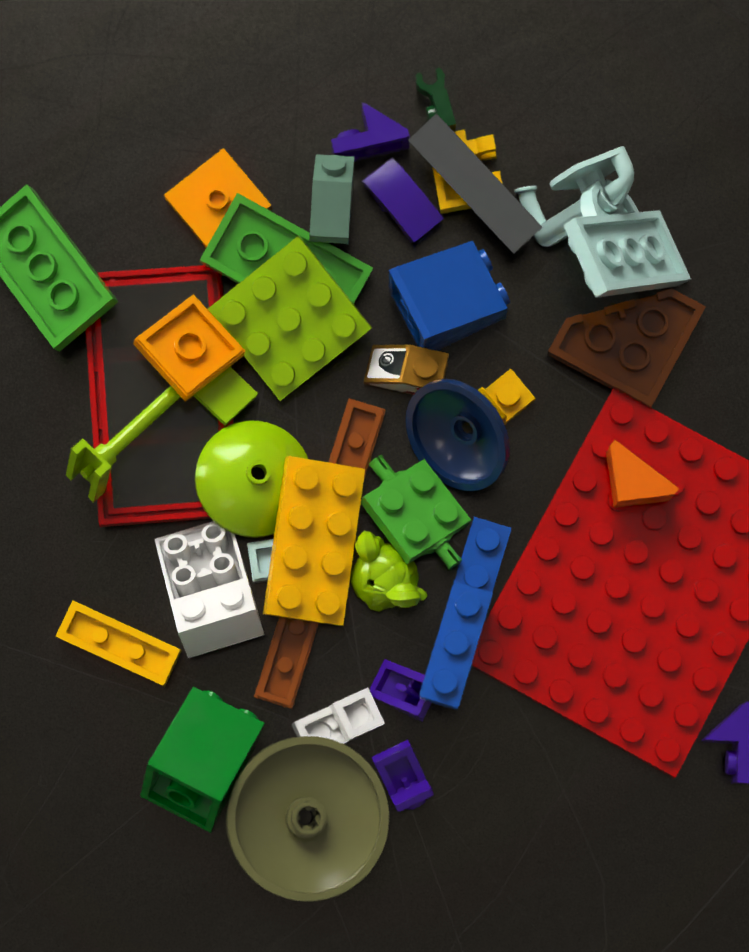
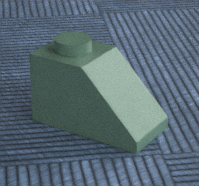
(332, 199)

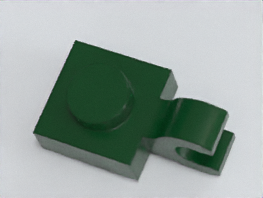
(439, 98)

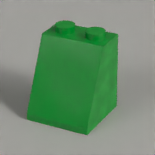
(201, 758)

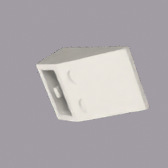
(208, 588)

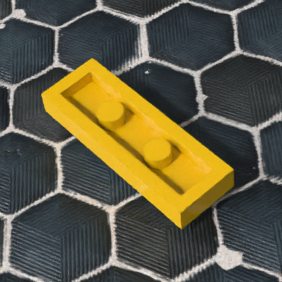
(118, 643)

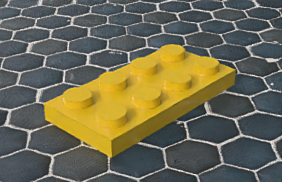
(314, 541)

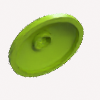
(226, 482)

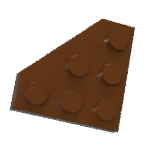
(629, 342)

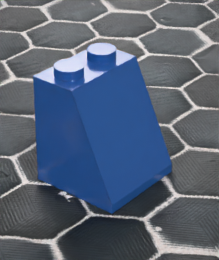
(448, 295)

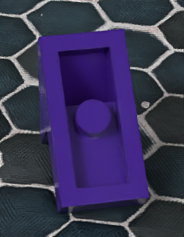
(380, 137)
(734, 730)

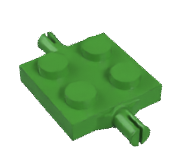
(415, 511)

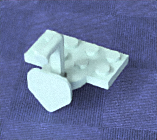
(612, 239)

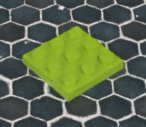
(290, 318)

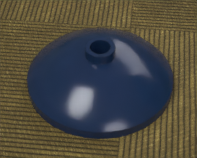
(458, 434)

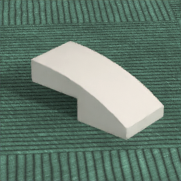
(342, 719)

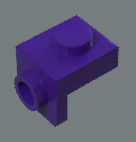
(403, 776)

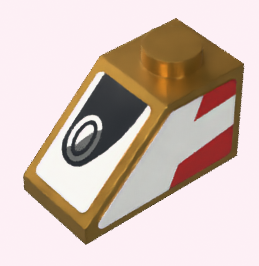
(404, 367)

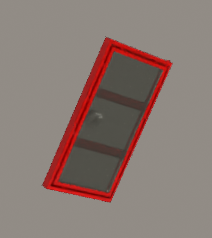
(157, 469)

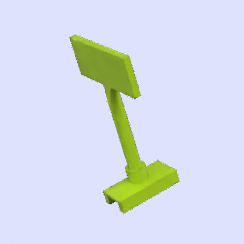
(222, 397)

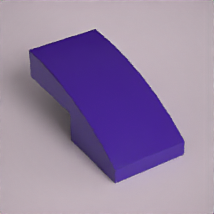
(402, 199)

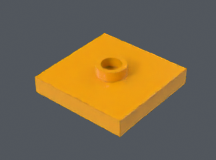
(208, 193)
(189, 347)

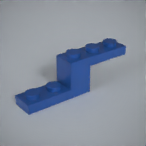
(465, 614)

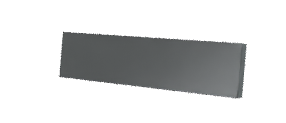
(475, 183)

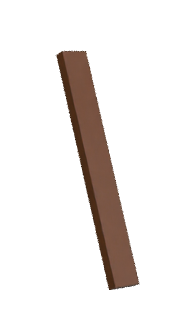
(294, 637)

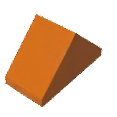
(634, 480)

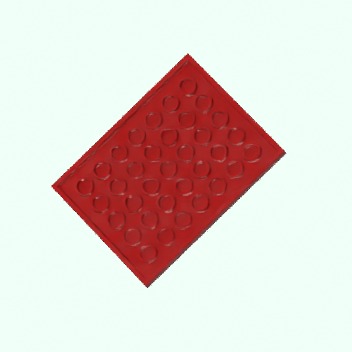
(635, 607)

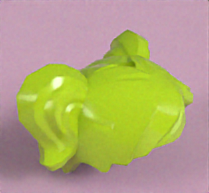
(393, 579)

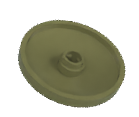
(345, 824)

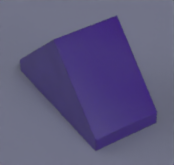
(400, 689)

